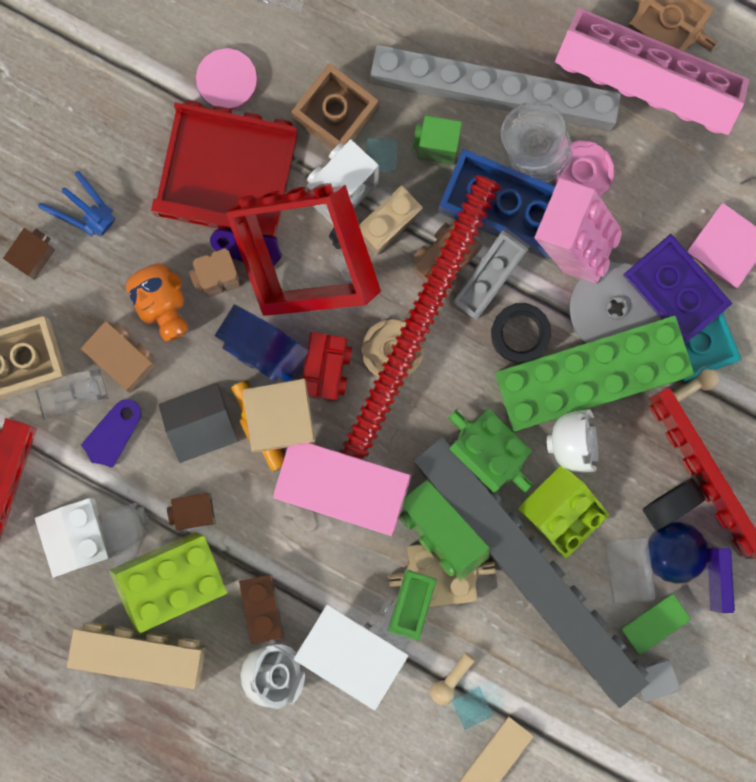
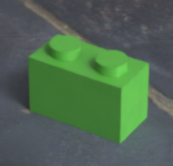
(437, 139)

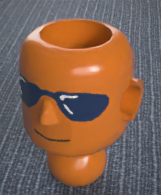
(158, 298)

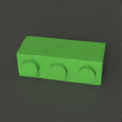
(443, 531)

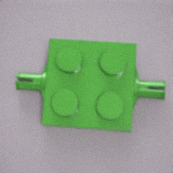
(491, 450)

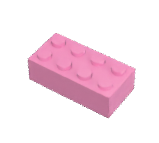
(578, 231)

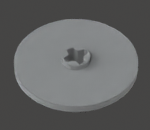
(592, 301)

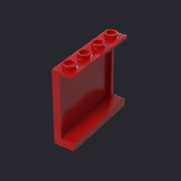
(219, 159)

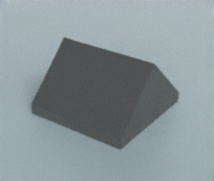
(197, 423)

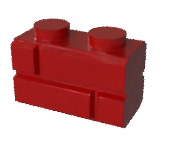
(325, 366)

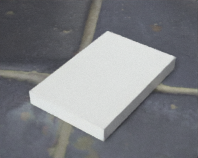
(351, 657)

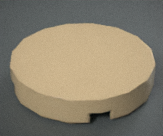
(378, 344)

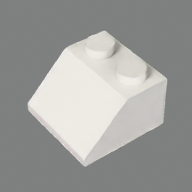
(73, 537)

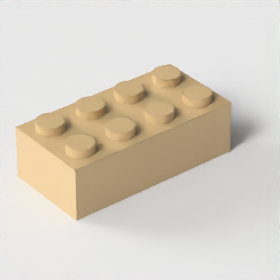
(29, 357)
(136, 656)

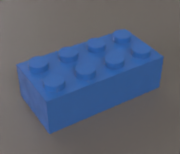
(518, 203)

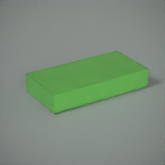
(412, 605)
(655, 624)

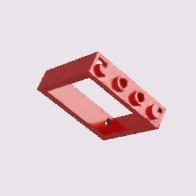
(260, 266)

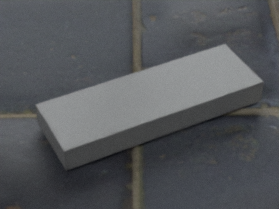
(490, 273)

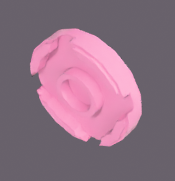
(226, 79)
(589, 167)

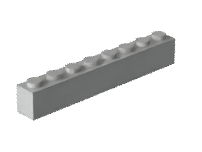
(491, 86)

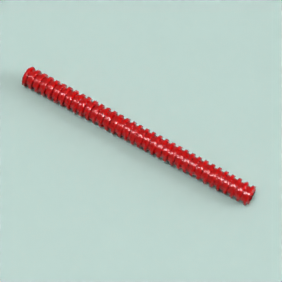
(421, 317)

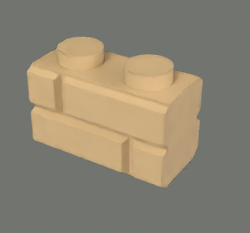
(390, 220)

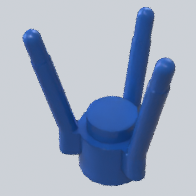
(97, 218)

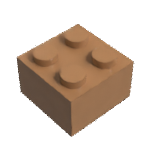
(334, 108)

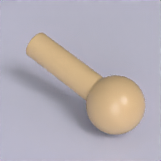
(705, 381)
(443, 690)

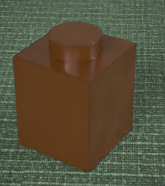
(29, 252)
(191, 511)

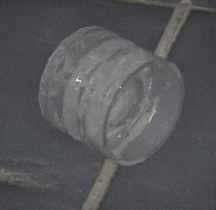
(537, 140)

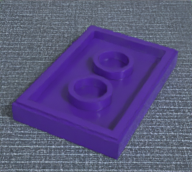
(677, 287)

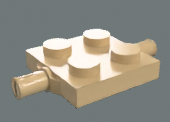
(447, 589)

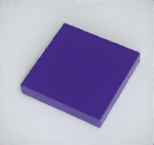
(721, 580)

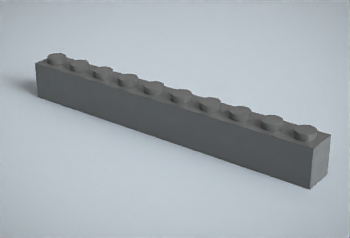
(533, 575)

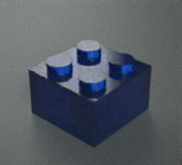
(260, 345)

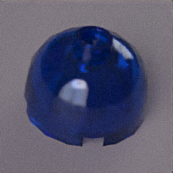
(678, 553)

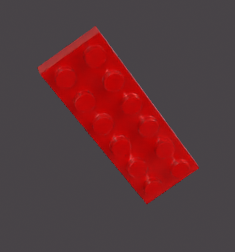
(700, 462)

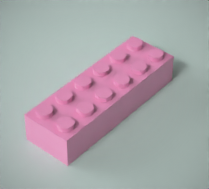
(653, 72)

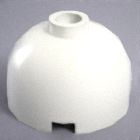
(574, 442)
(272, 676)

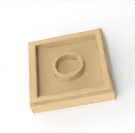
(278, 416)

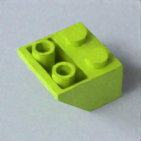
(564, 511)

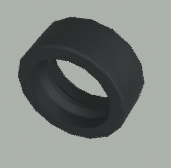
(529, 311)
(674, 504)

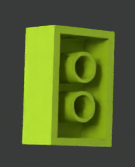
(168, 582)

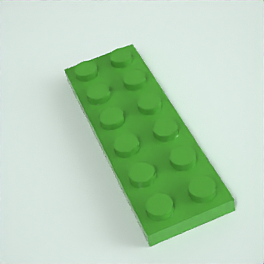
(594, 373)

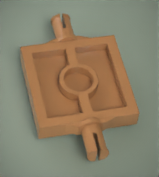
(674, 22)

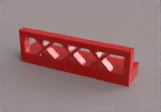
(15, 446)

